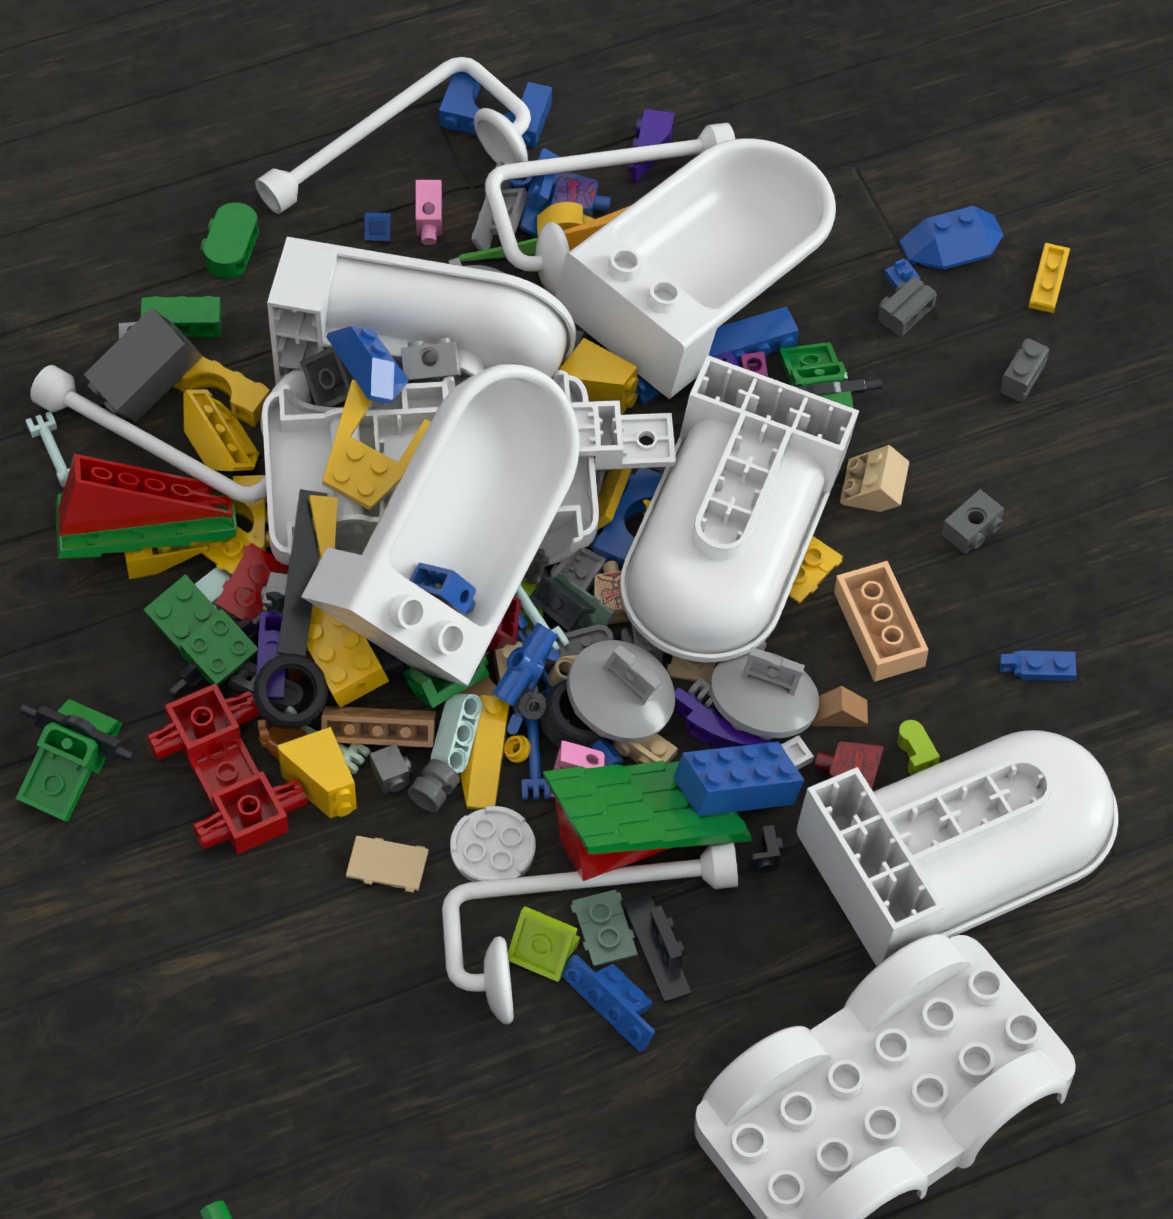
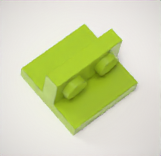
(542, 944)

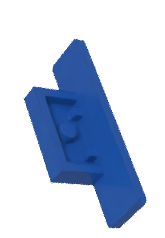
(539, 196)
(613, 998)

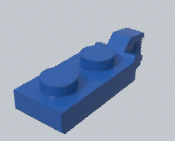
(1040, 665)

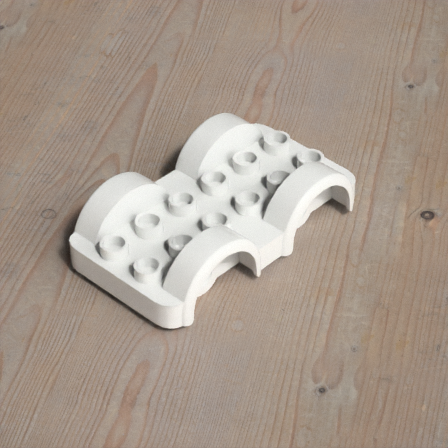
(302, 437)
(885, 1089)

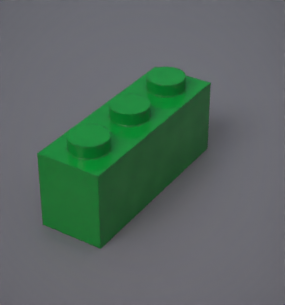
(191, 315)

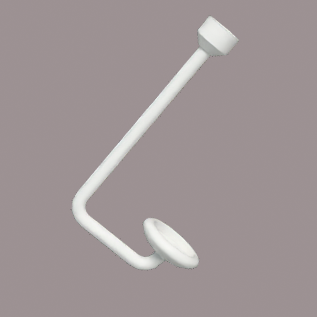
(495, 131)
(552, 242)
(56, 390)
(716, 866)

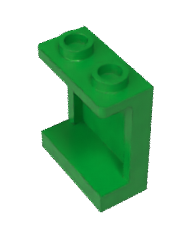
(436, 690)

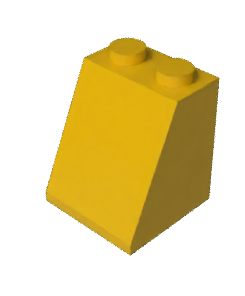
(603, 374)
(321, 771)

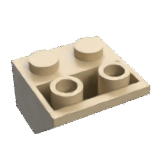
(875, 480)

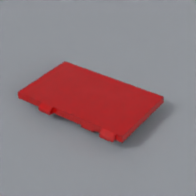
(244, 589)

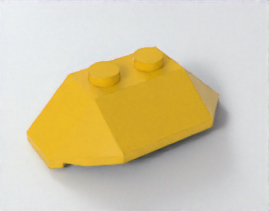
(217, 433)

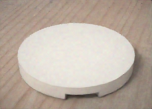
(492, 845)

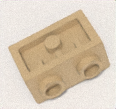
(648, 750)

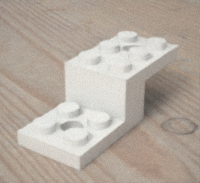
(615, 437)

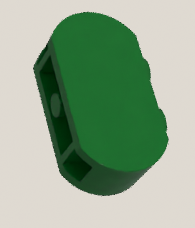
(230, 240)

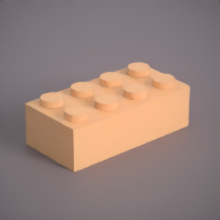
(881, 621)

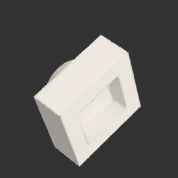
(798, 752)

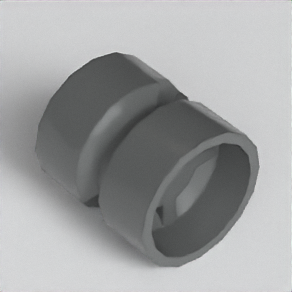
(431, 789)

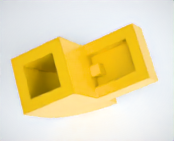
(564, 214)

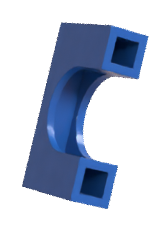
(459, 107)
(615, 539)

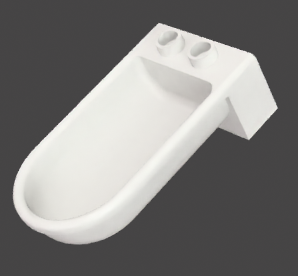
(696, 255)
(408, 300)
(466, 503)
(733, 513)
(959, 837)

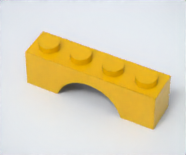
(245, 395)
(255, 511)

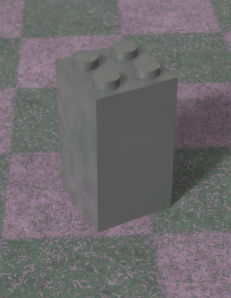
(142, 366)

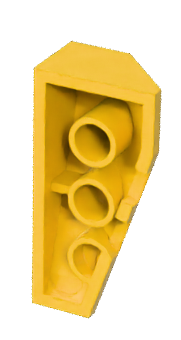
(484, 766)

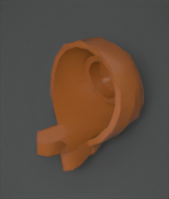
(275, 736)

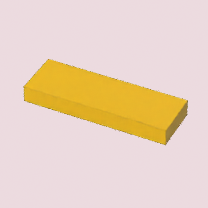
(1049, 278)
(611, 494)

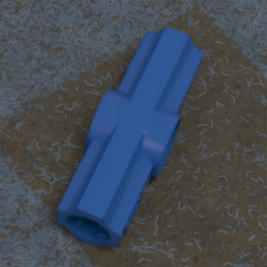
(525, 664)

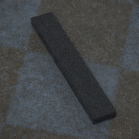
(302, 564)

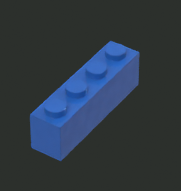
(756, 334)

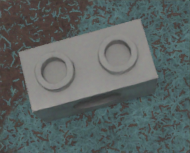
(447, 363)

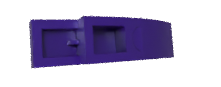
(708, 726)

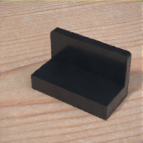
(560, 602)

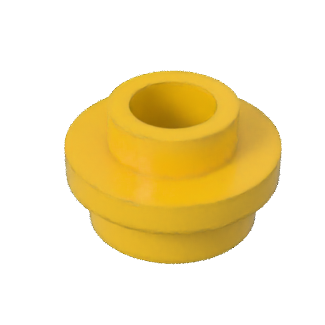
(513, 744)

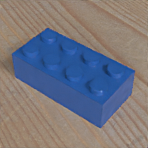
(738, 778)

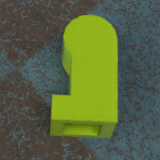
(918, 746)

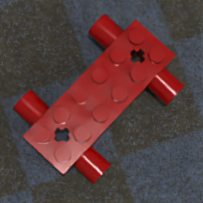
(242, 798)

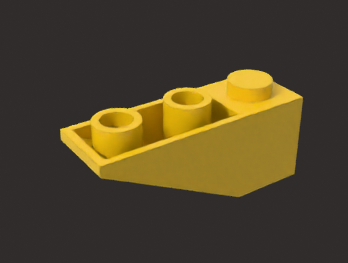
(158, 559)

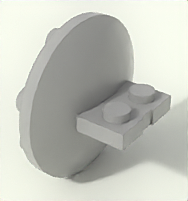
(620, 691)
(764, 694)

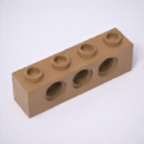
(380, 726)

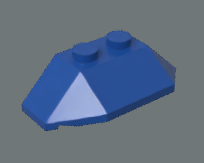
(952, 238)
(369, 363)

